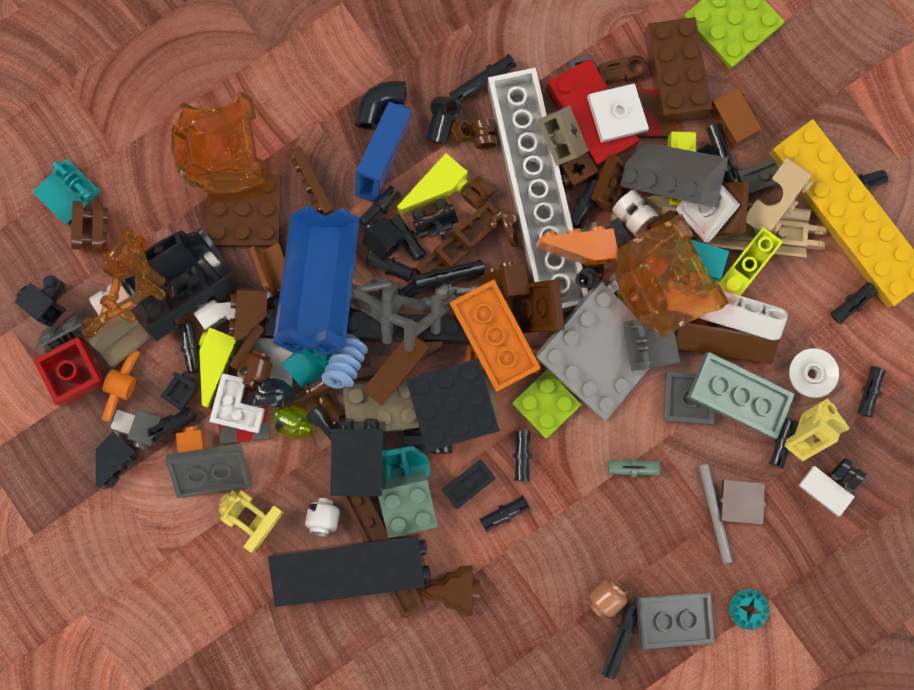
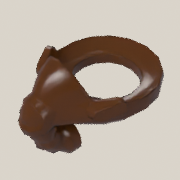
(508, 218)

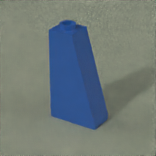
(381, 152)

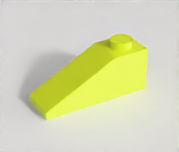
(438, 183)
(215, 354)

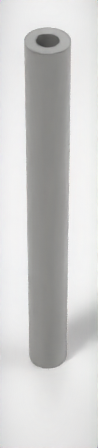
(715, 514)

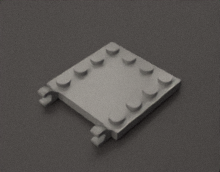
(593, 350)

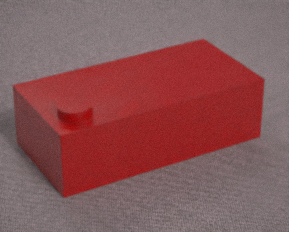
(572, 89)

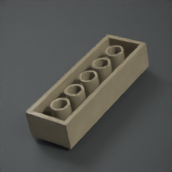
(396, 412)

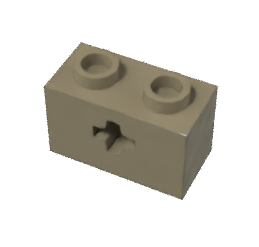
(563, 135)

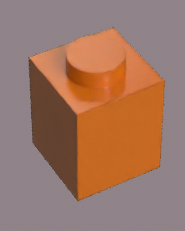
(191, 439)

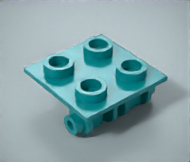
(63, 187)
(306, 366)

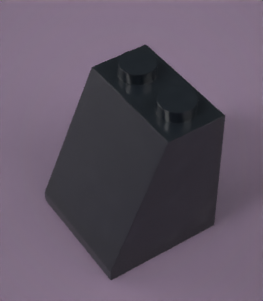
(358, 458)

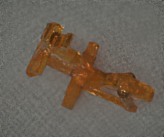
(136, 266)

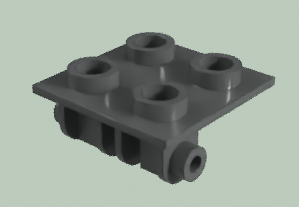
(50, 336)
(648, 348)

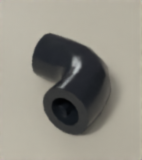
(376, 99)

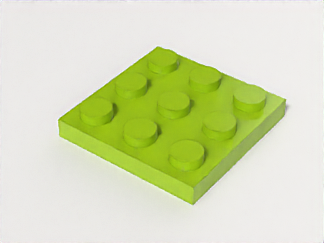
(734, 26)

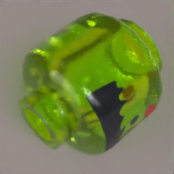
(292, 422)

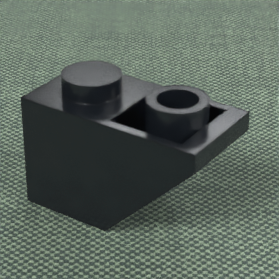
(112, 458)

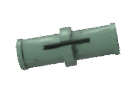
(616, 467)

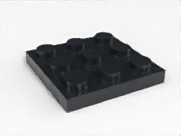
(452, 405)

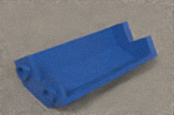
(317, 281)

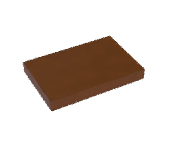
(540, 309)

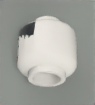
(322, 517)

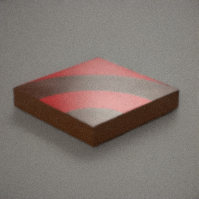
(651, 112)

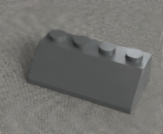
(675, 173)

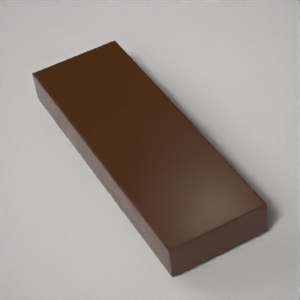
(394, 371)

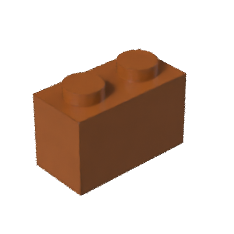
(736, 118)

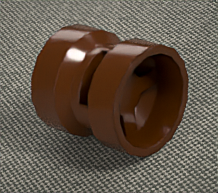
(484, 134)
(477, 192)

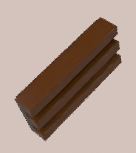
(247, 345)

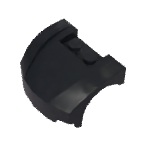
(191, 274)

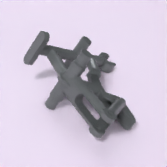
(387, 304)

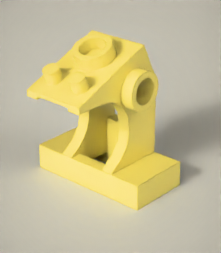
(821, 421)
(232, 506)

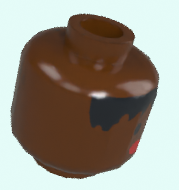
(254, 368)

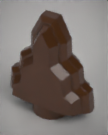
(455, 590)

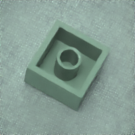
(407, 505)

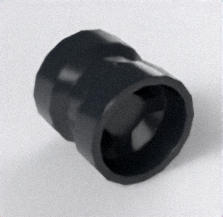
(850, 476)

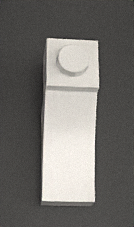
(214, 314)

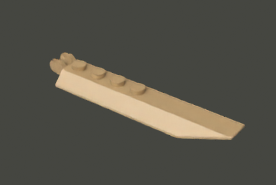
(792, 232)

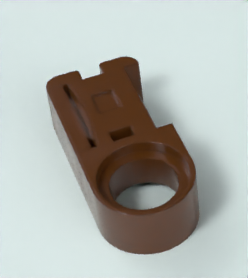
(619, 69)

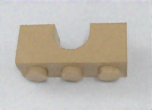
(792, 179)

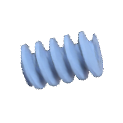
(345, 363)

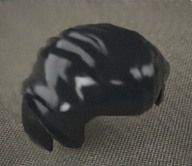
(273, 393)

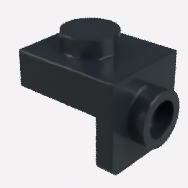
(180, 390)

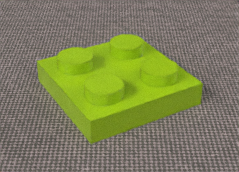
(546, 404)

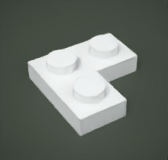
(229, 408)

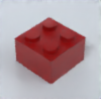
(69, 372)

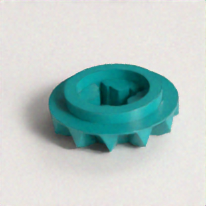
(740, 616)

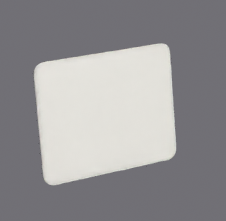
(122, 421)

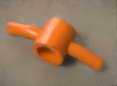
(119, 385)

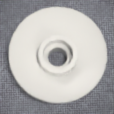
(824, 367)

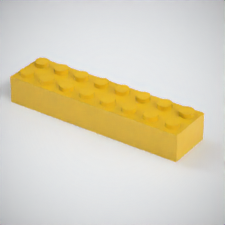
(851, 214)

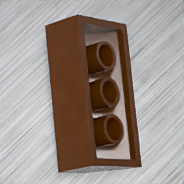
(725, 341)

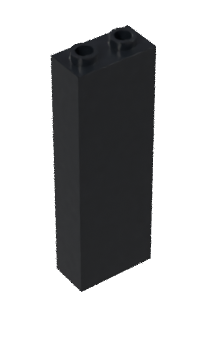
(349, 570)

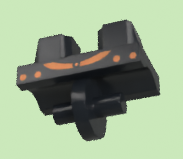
(435, 222)

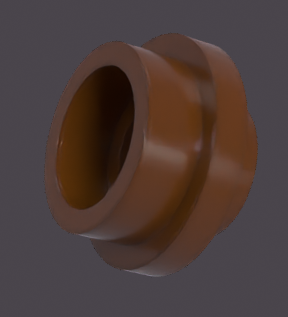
(461, 130)

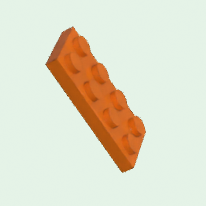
(494, 335)

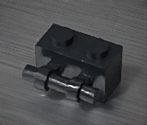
(43, 302)

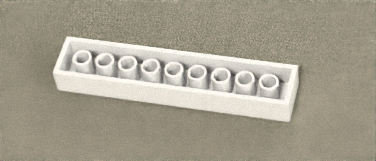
(534, 178)

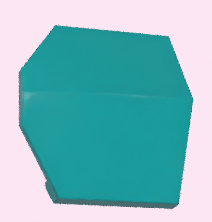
(406, 461)

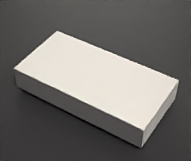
(826, 491)

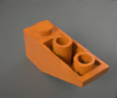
(587, 247)

